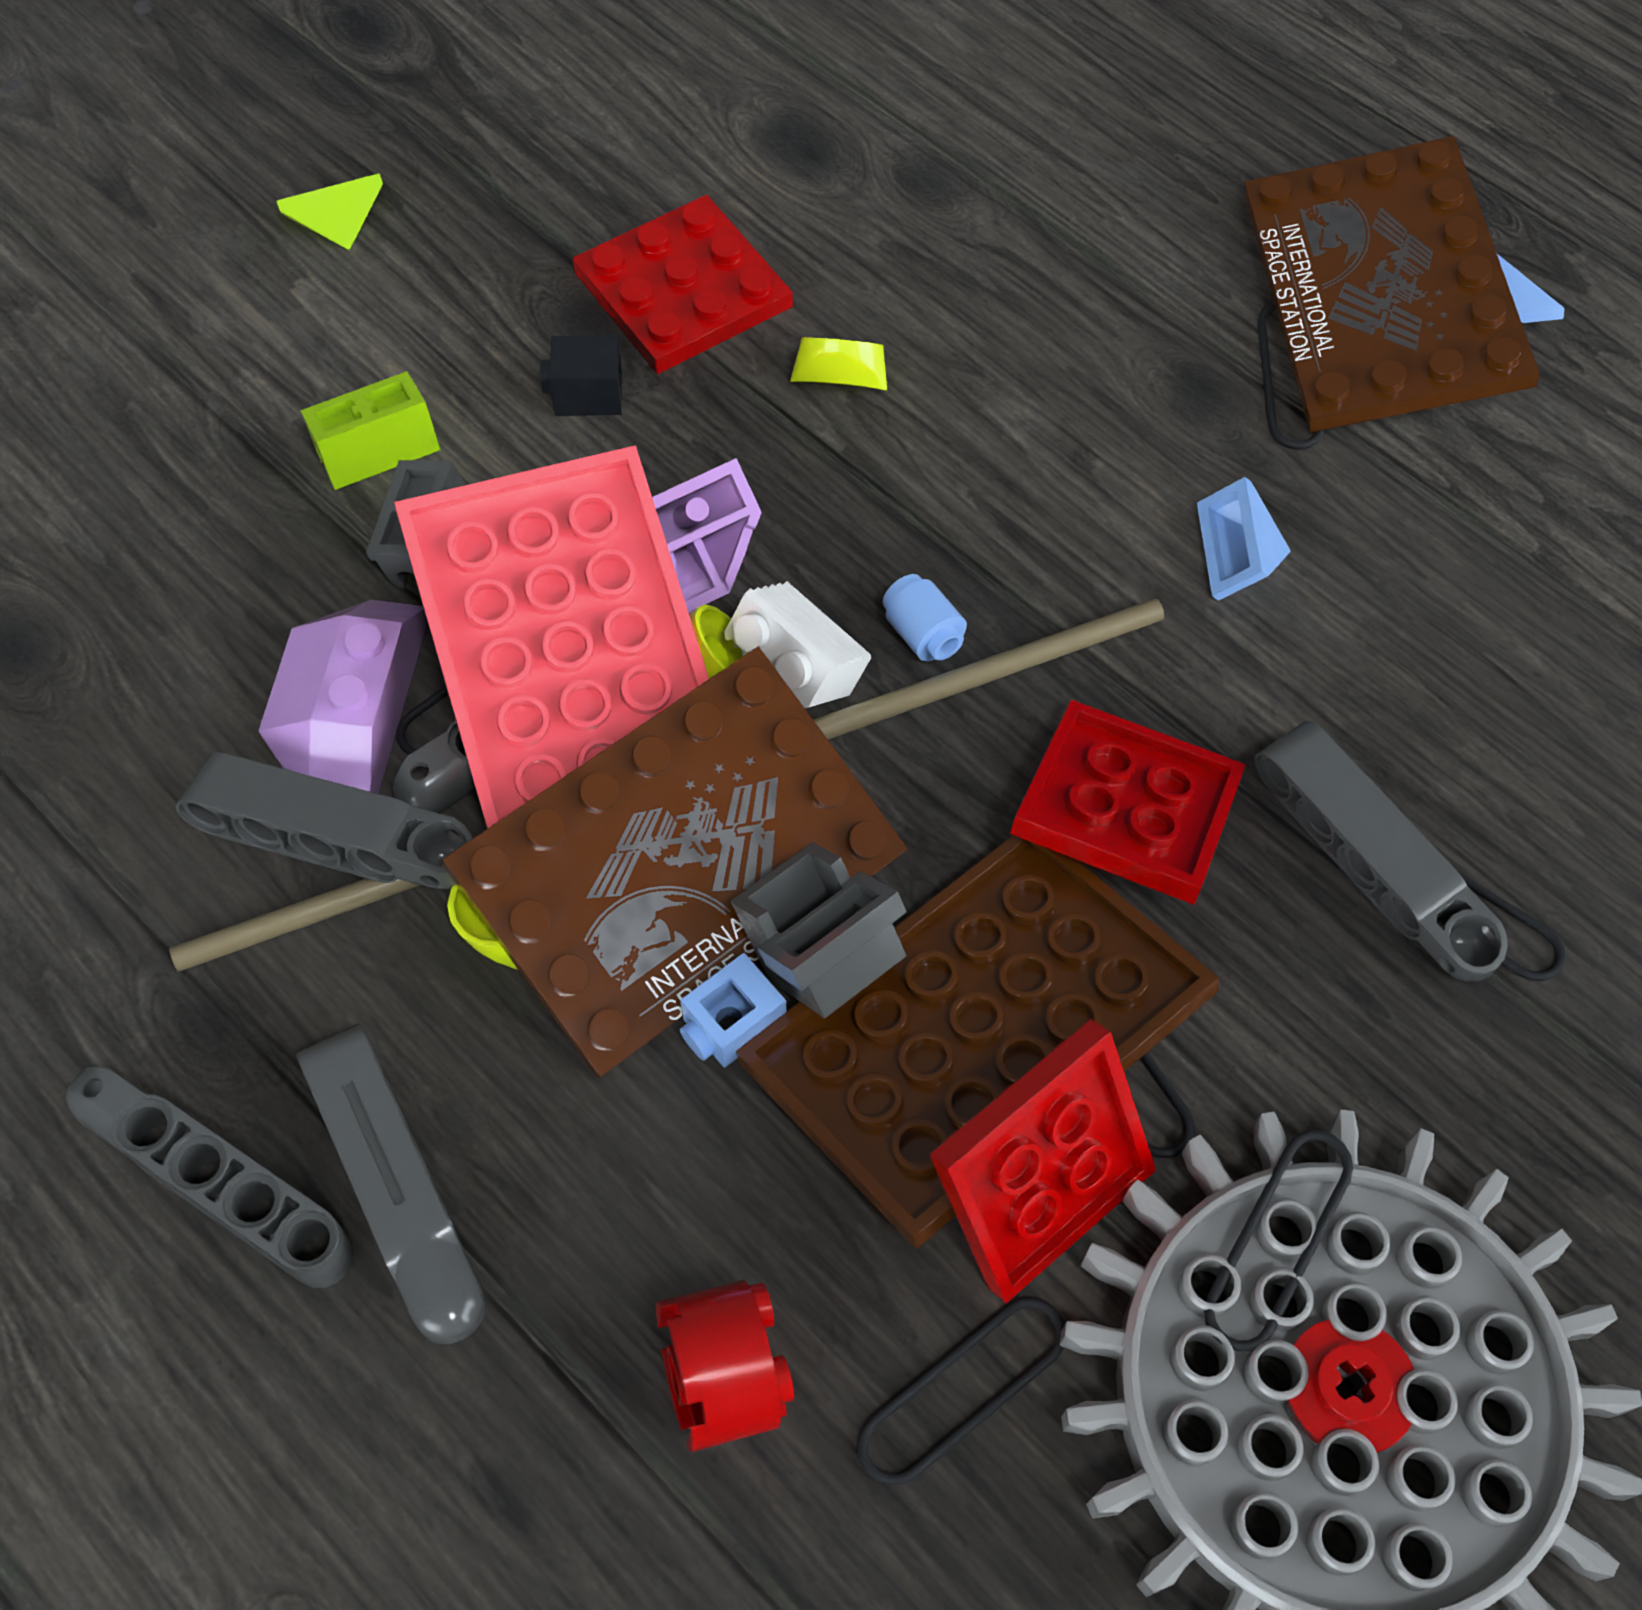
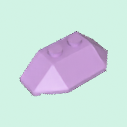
(708, 530)
(344, 692)

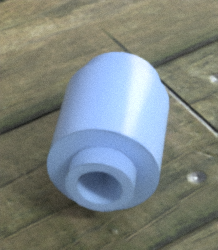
(924, 618)

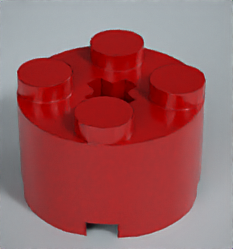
(723, 1364)

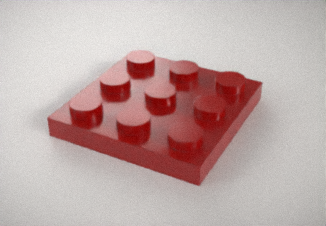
(682, 283)
(1129, 801)
(1045, 1160)

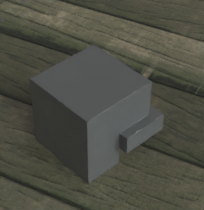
(821, 929)

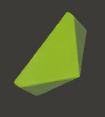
(334, 210)

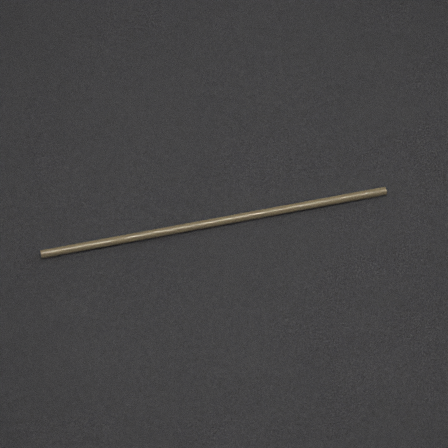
(832, 725)

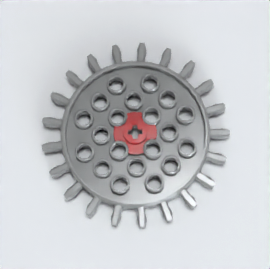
(1482, 1284)

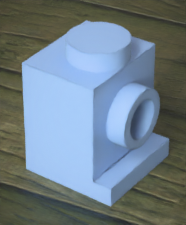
(735, 992)

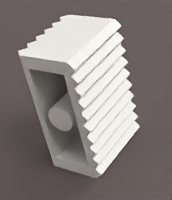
(799, 641)

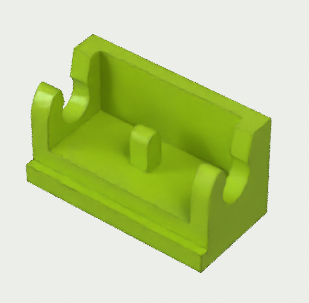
(371, 429)

